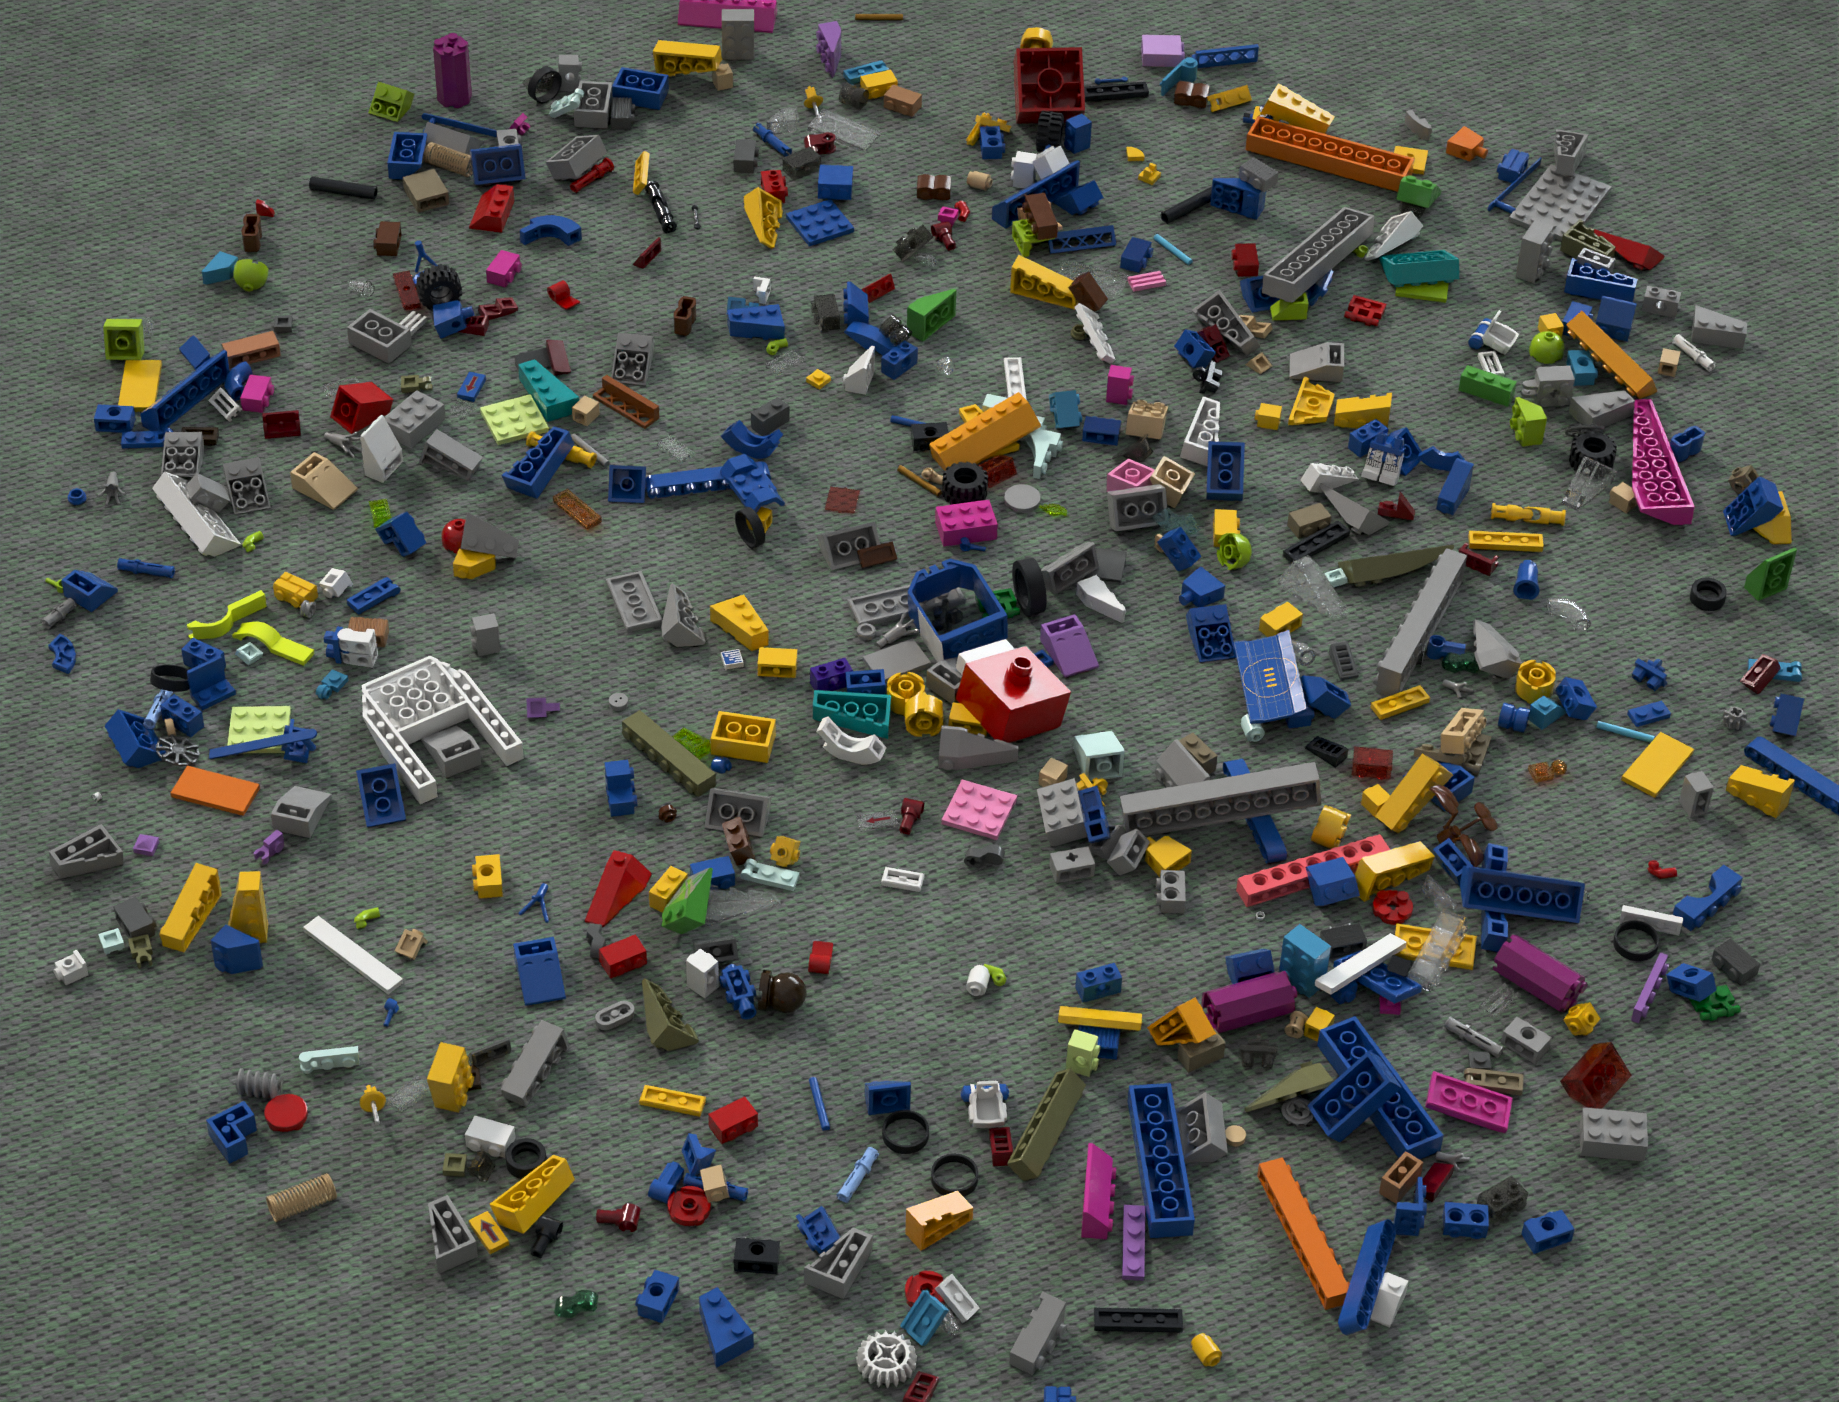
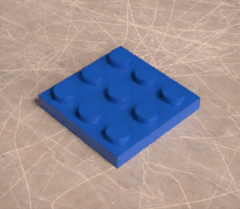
(819, 222)

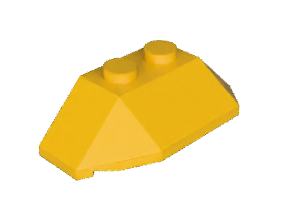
(1779, 528)

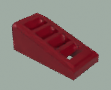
(476, 325)
(1000, 1158)
(926, 1396)

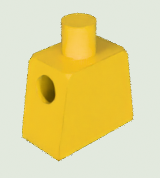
(1167, 855)

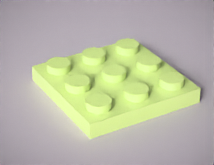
(514, 419)
(258, 723)

